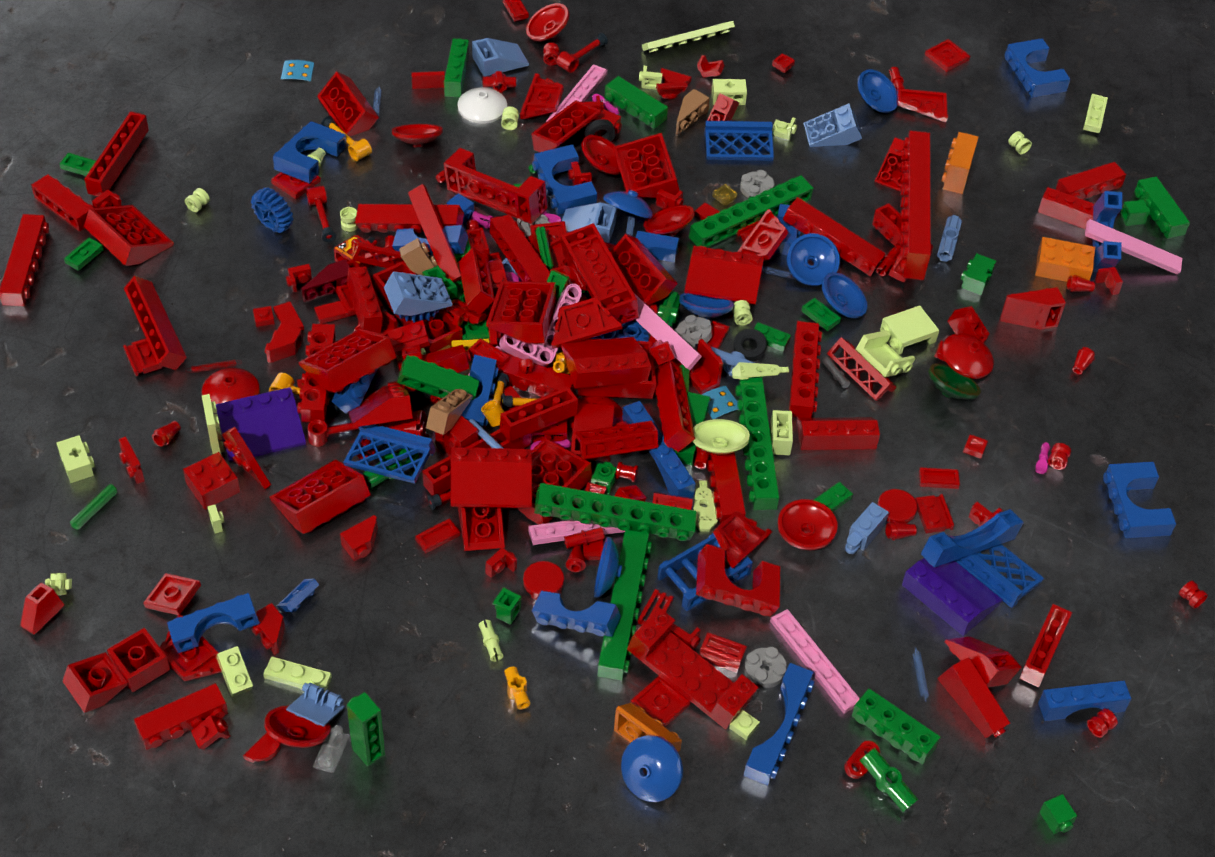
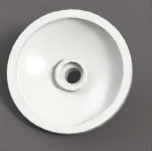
(482, 105)

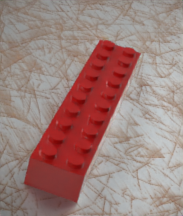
(915, 205)

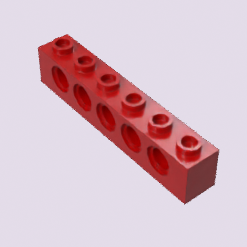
(804, 369)
(313, 395)

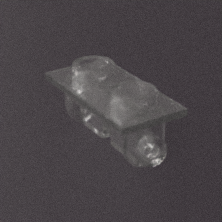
(331, 750)

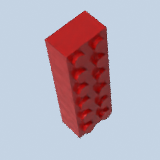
(438, 328)

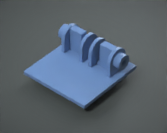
(317, 705)

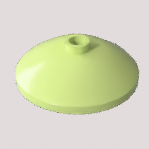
(720, 436)

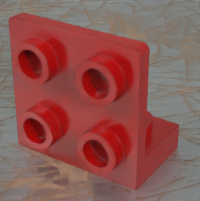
(707, 371)

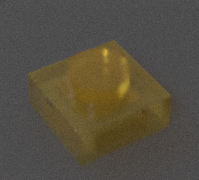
(724, 194)

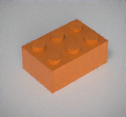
(959, 162)
(1063, 259)

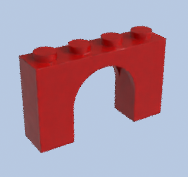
(715, 585)

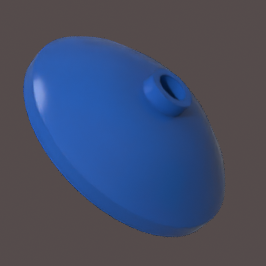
(877, 91)
(629, 202)
(819, 251)
(844, 295)
(705, 306)
(607, 568)
(662, 767)

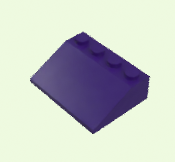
(264, 421)
(951, 593)

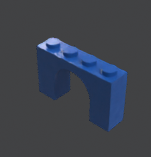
(1035, 82)
(312, 136)
(561, 196)
(1104, 212)
(660, 246)
(1134, 520)

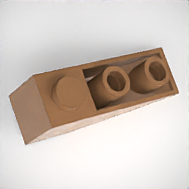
(692, 107)
(417, 257)
(447, 411)

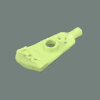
(746, 370)
(705, 516)

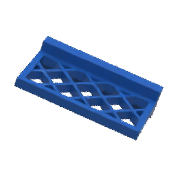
(738, 130)
(395, 440)
(990, 575)

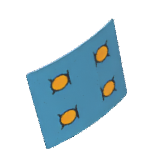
(297, 70)
(720, 401)

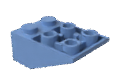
(497, 55)
(833, 128)
(601, 214)
(416, 293)

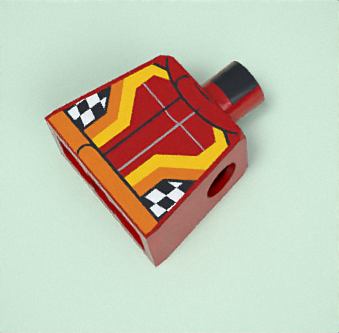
(345, 249)

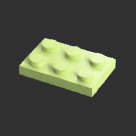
(213, 424)

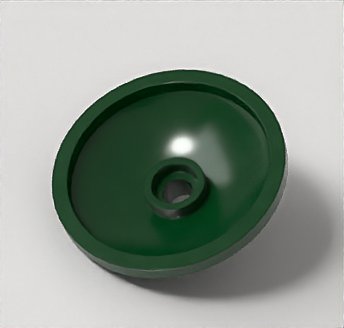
(952, 383)

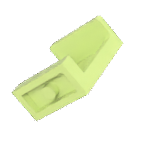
(909, 328)
(882, 356)

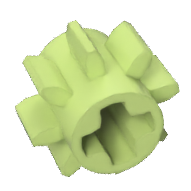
(59, 583)

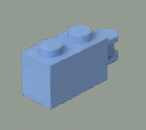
(866, 528)

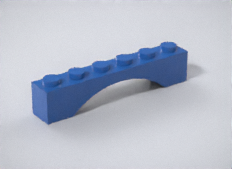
(675, 475)
(946, 548)
(764, 757)

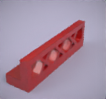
(375, 255)
(860, 360)
(617, 439)

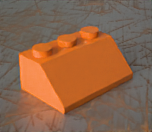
(633, 723)

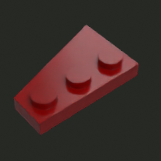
(924, 102)

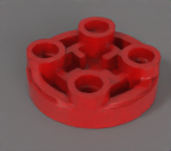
(899, 504)
(543, 577)

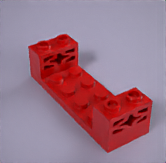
(522, 203)
(600, 272)
(689, 671)

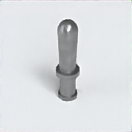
(838, 375)

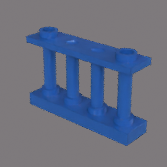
(685, 560)

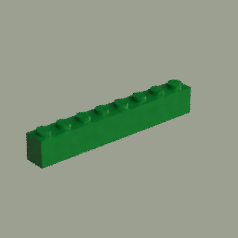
(625, 596)

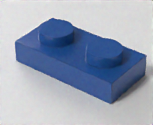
(295, 597)

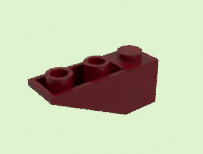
(326, 281)

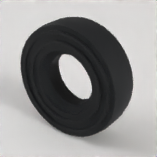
(601, 124)
(752, 334)

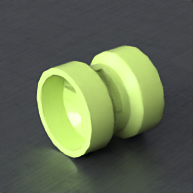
(510, 118)
(1019, 142)
(195, 201)
(348, 218)
(742, 312)

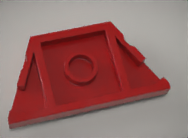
(542, 97)
(765, 237)
(583, 322)
(243, 456)
(739, 537)
(193, 662)

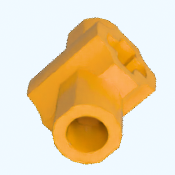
(560, 364)
(517, 688)

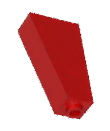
(450, 358)
(974, 698)

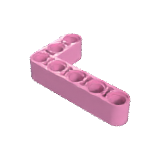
(542, 348)

